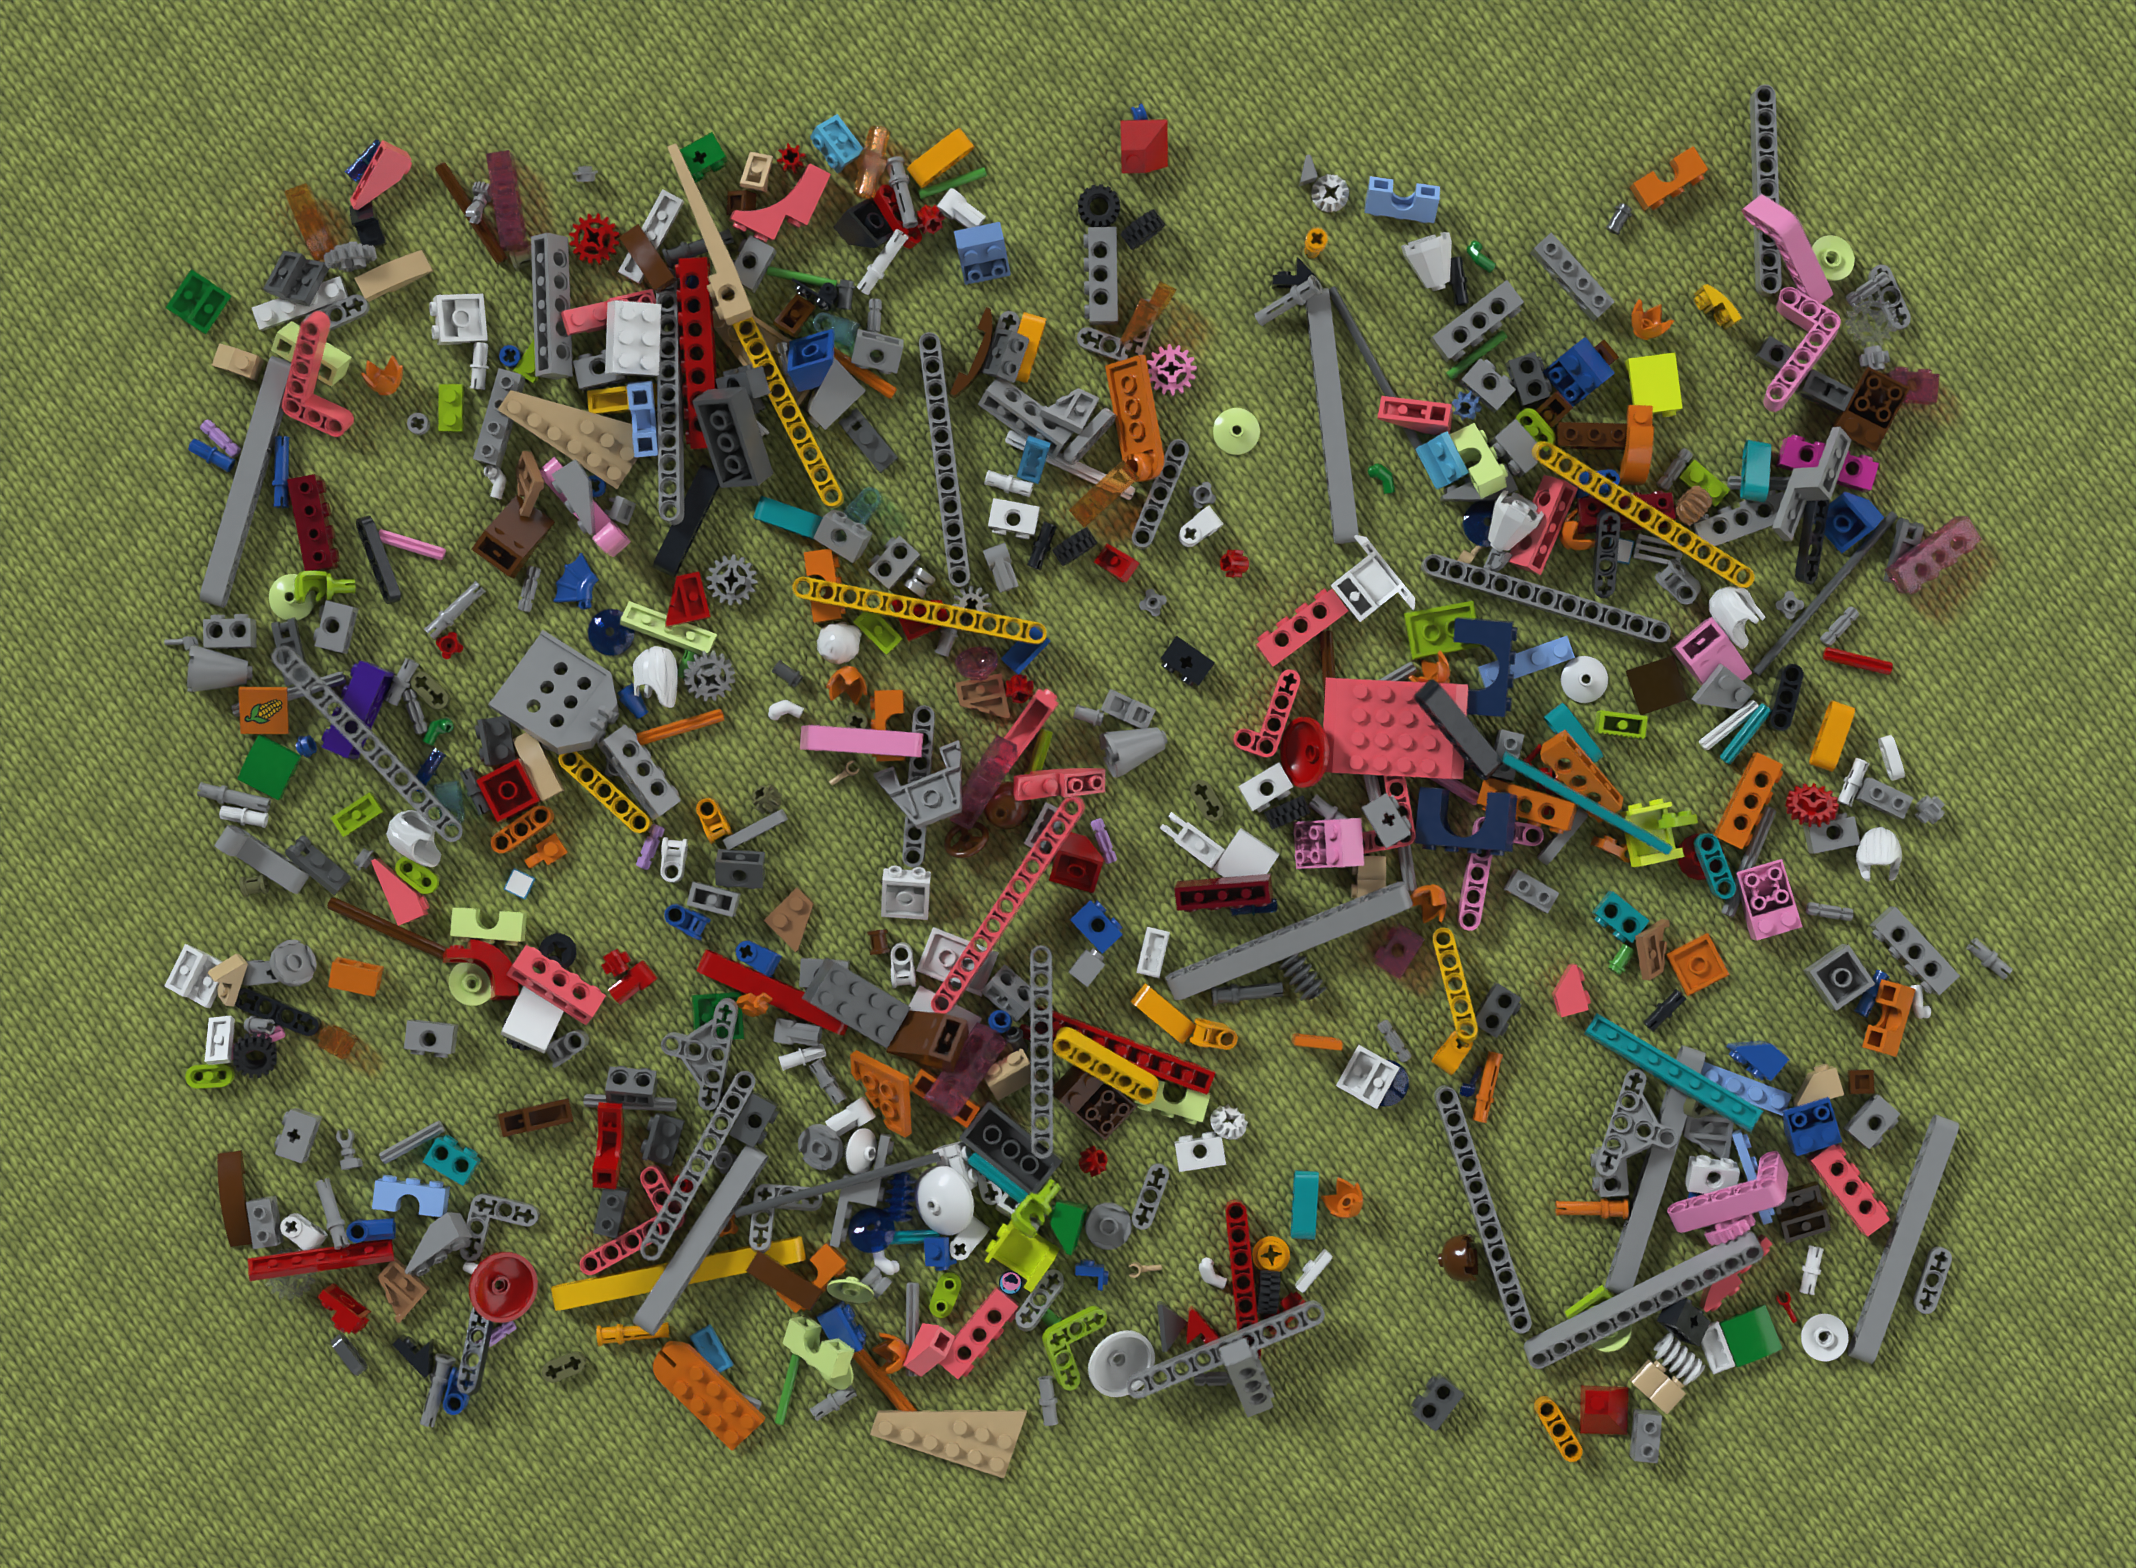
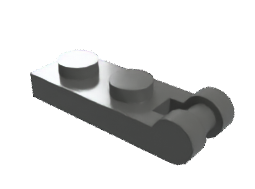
(869, 441)
(1902, 544)
(293, 642)
(317, 865)

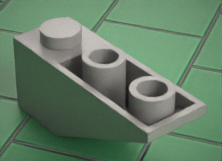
(578, 490)
(1469, 494)
(440, 1239)

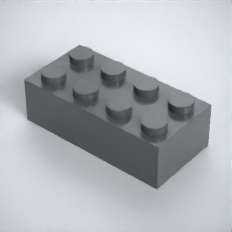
(733, 437)
(856, 1002)
(1008, 1148)

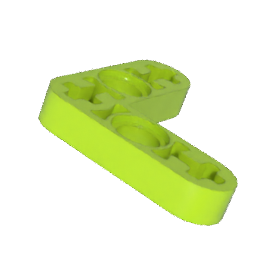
(1062, 1343)

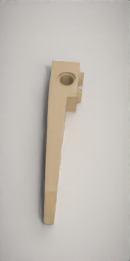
(726, 278)

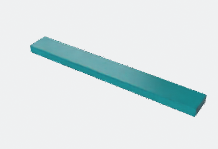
(1586, 803)
(1673, 1072)

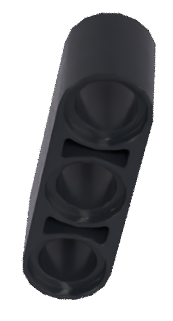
(1793, 689)

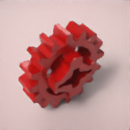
(587, 245)
(1811, 805)

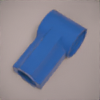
(373, 1230)

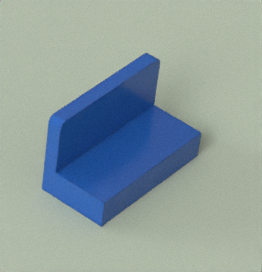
(1023, 653)

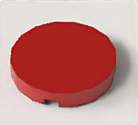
(1689, 863)

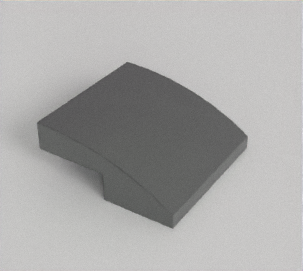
(296, 278)

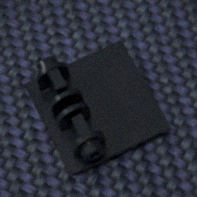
(824, 298)

